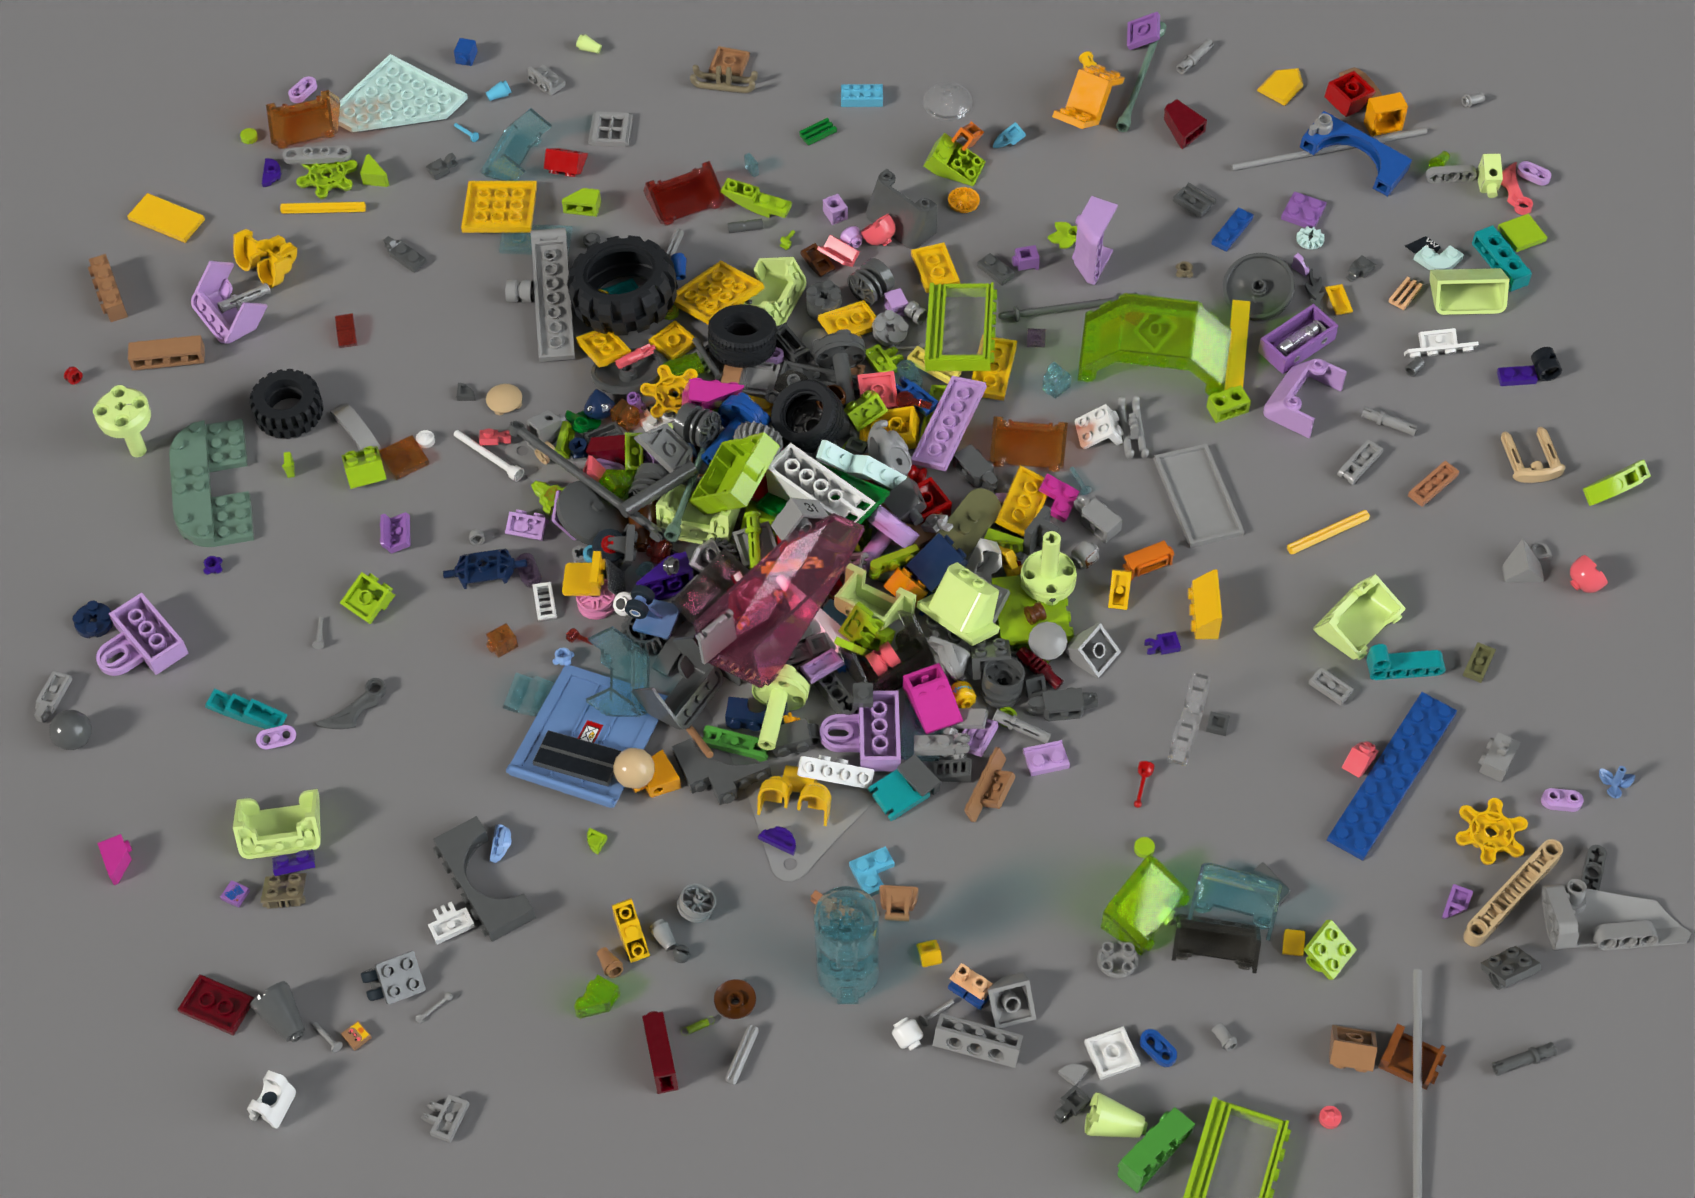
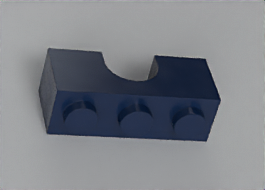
(740, 716)

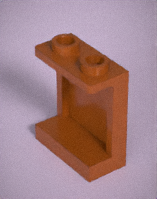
(1399, 1058)

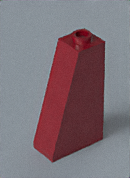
(660, 1052)

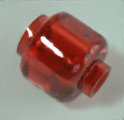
(658, 550)

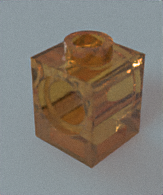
(625, 415)
(502, 634)

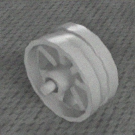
(694, 912)

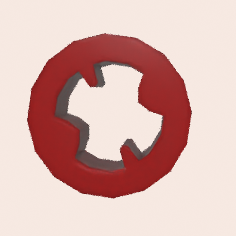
(73, 375)

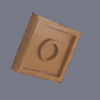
(731, 58)

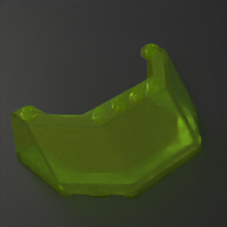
(1156, 334)

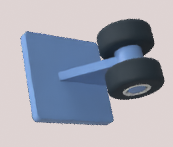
(651, 615)

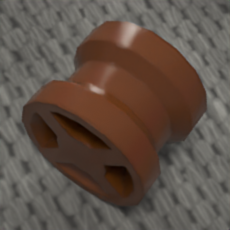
(1035, 613)

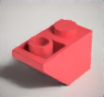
(1360, 758)

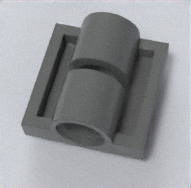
(1510, 967)

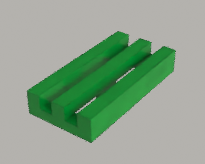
(816, 129)

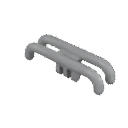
(1133, 428)

